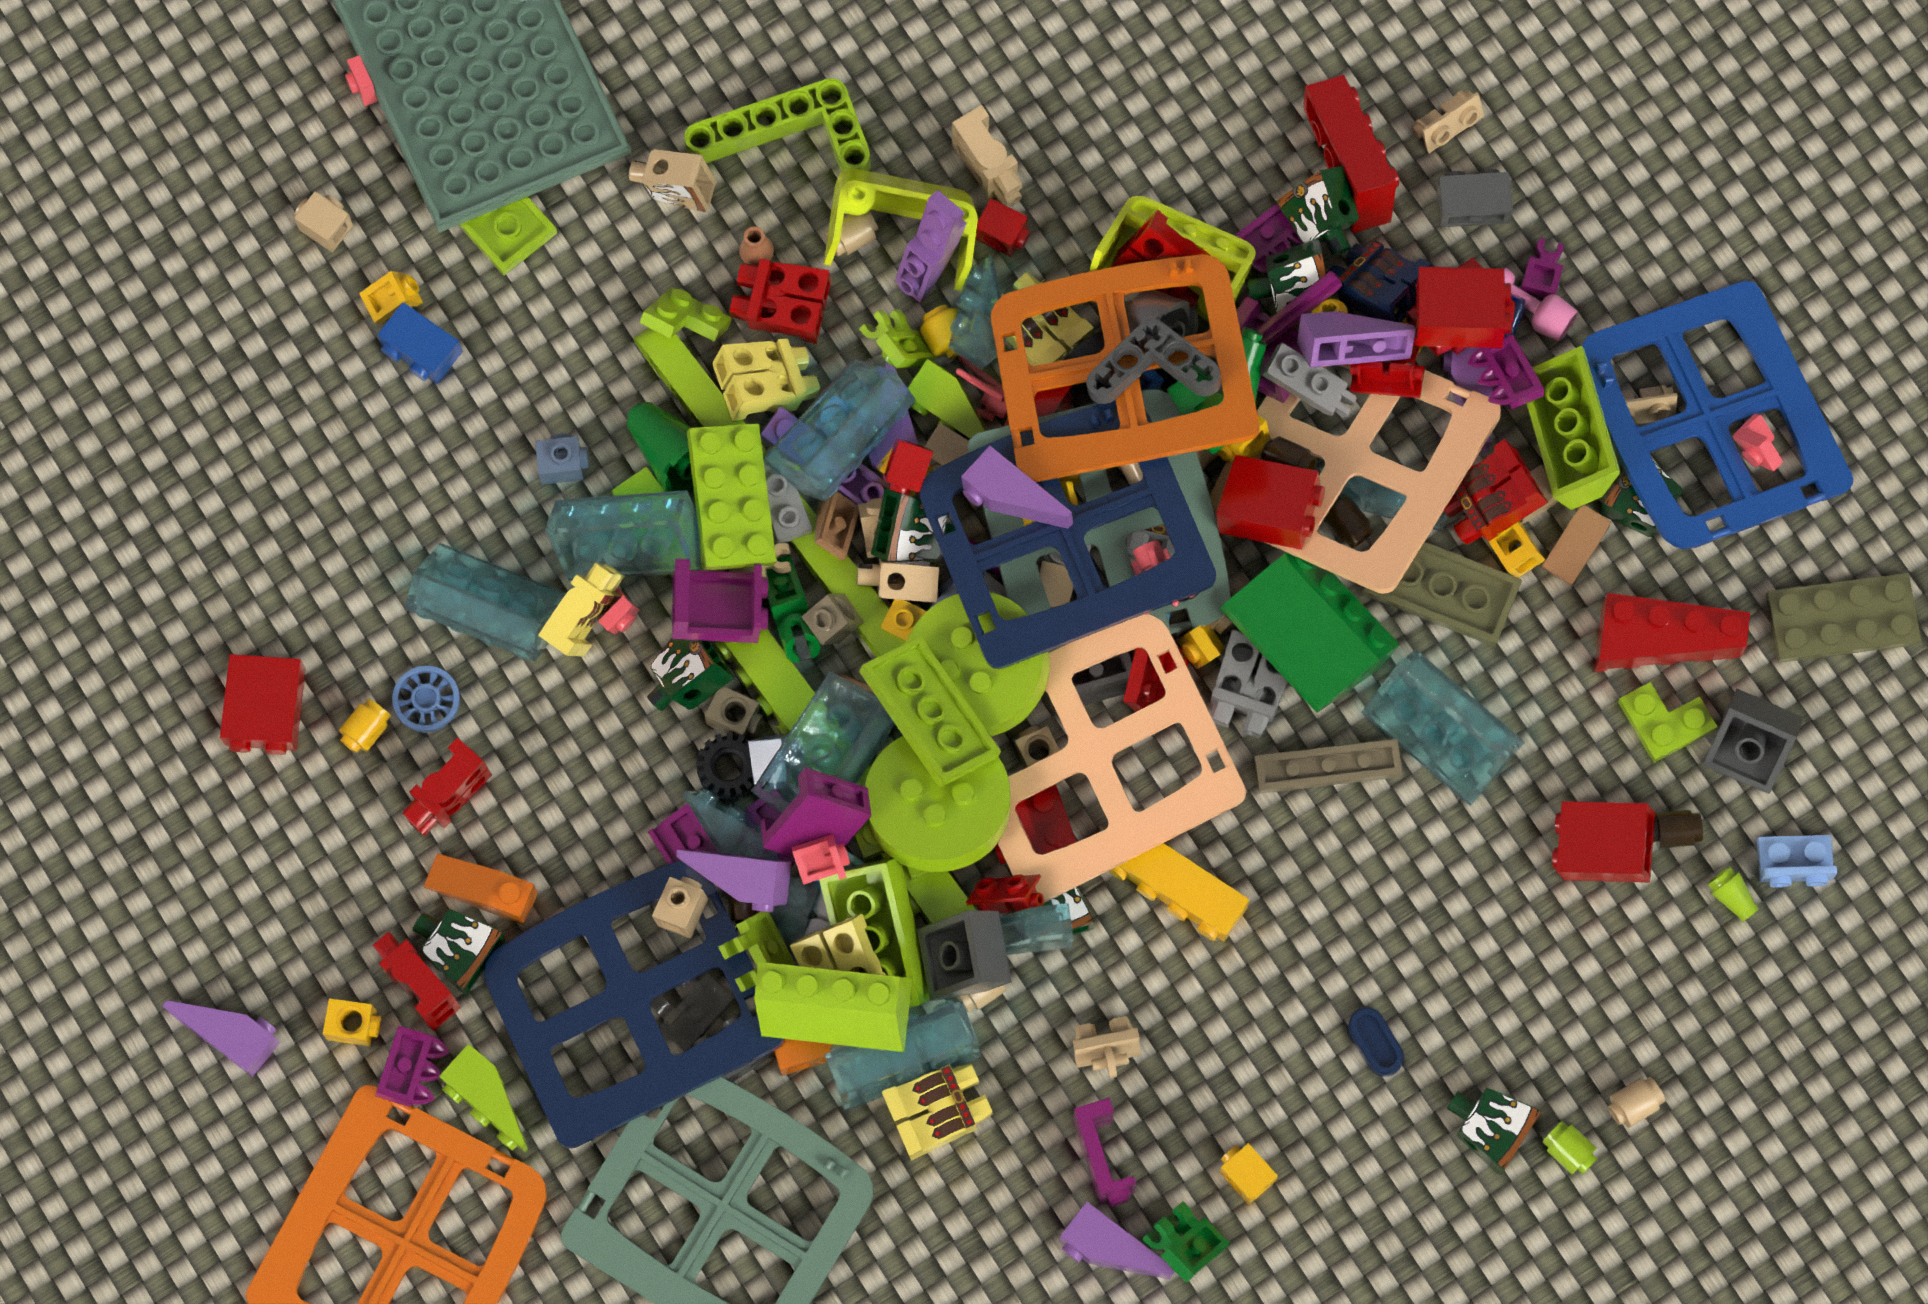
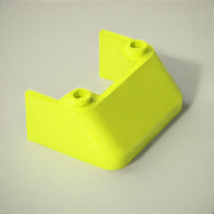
(863, 190)
(1230, 250)

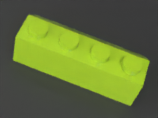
(1572, 431)
(882, 897)
(832, 1006)

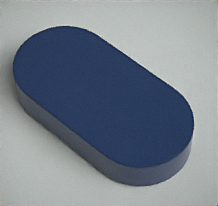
(1375, 1042)

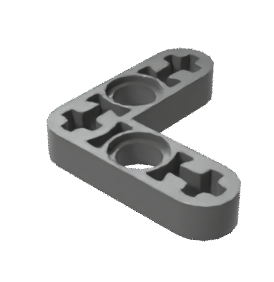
(1156, 352)

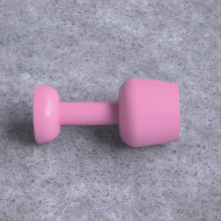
(1551, 316)

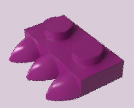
(1268, 236)
(1509, 371)
(408, 1066)

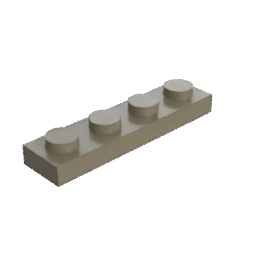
(1328, 766)

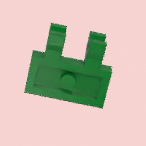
(1193, 1250)

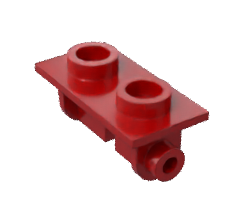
(1387, 379)
(997, 893)

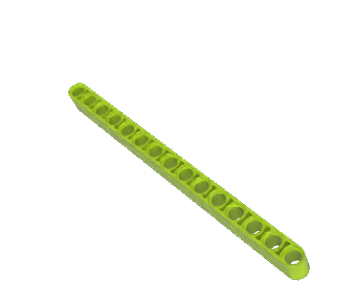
(707, 409)

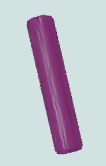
(1300, 305)

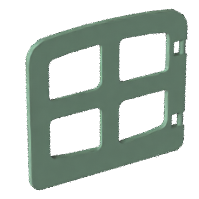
(1022, 576)
(721, 1203)

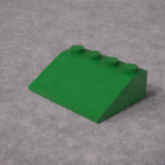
(1310, 629)

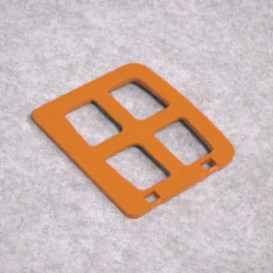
(1136, 439)
(406, 1241)

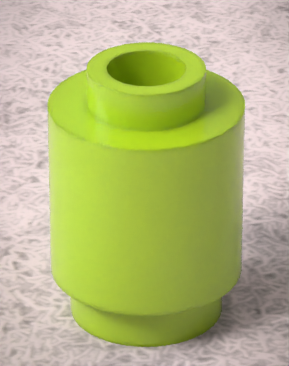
(1570, 1148)

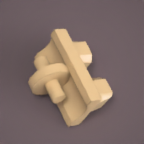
(1106, 1049)

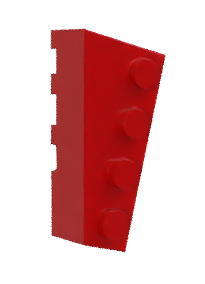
(1350, 143)
(1666, 632)

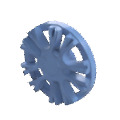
(426, 699)

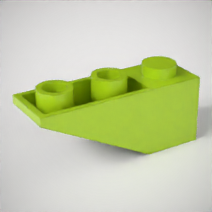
(946, 398)
(481, 1086)

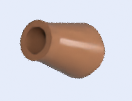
(755, 246)

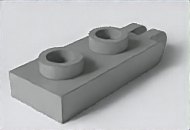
(1312, 385)
(786, 508)

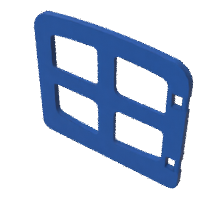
(1710, 416)

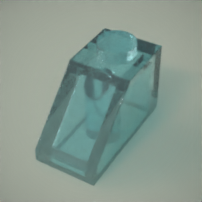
(794, 917)
(1037, 929)

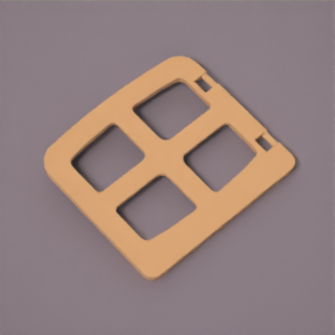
(1351, 456)
(1092, 752)

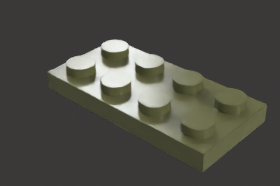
(1454, 593)
(1843, 617)

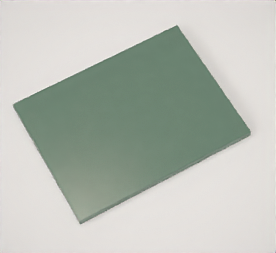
(483, 98)

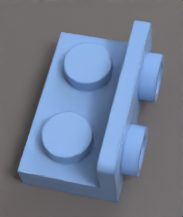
(1795, 859)

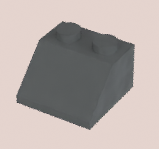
(1753, 741)
(964, 955)

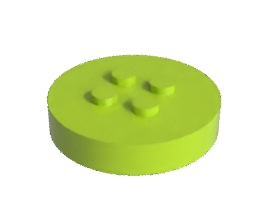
(995, 695)
(930, 824)

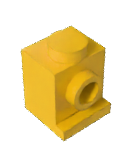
(1521, 559)

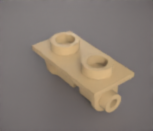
(1460, 113)
(1653, 404)

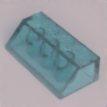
(840, 428)
(626, 531)
(483, 601)
(1442, 727)
(833, 736)
(930, 1044)

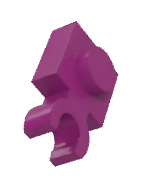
(1542, 272)

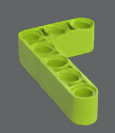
(785, 124)

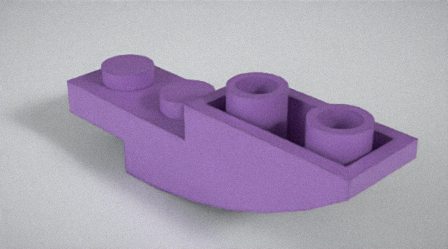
(931, 247)
(859, 485)

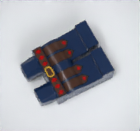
(1378, 281)

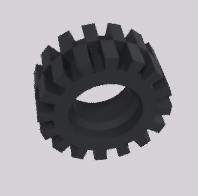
(707, 762)

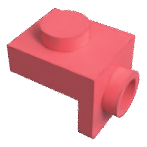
(359, 81)
(1755, 443)
(620, 615)
(821, 859)

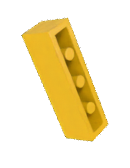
(1186, 890)

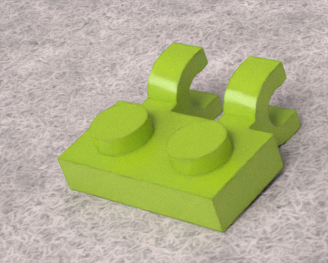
(900, 344)
(763, 942)

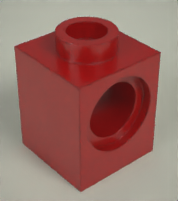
(1002, 228)
(907, 466)

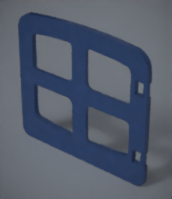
(1096, 606)
(626, 997)

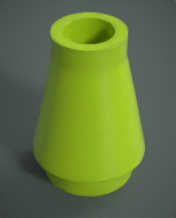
(1733, 893)

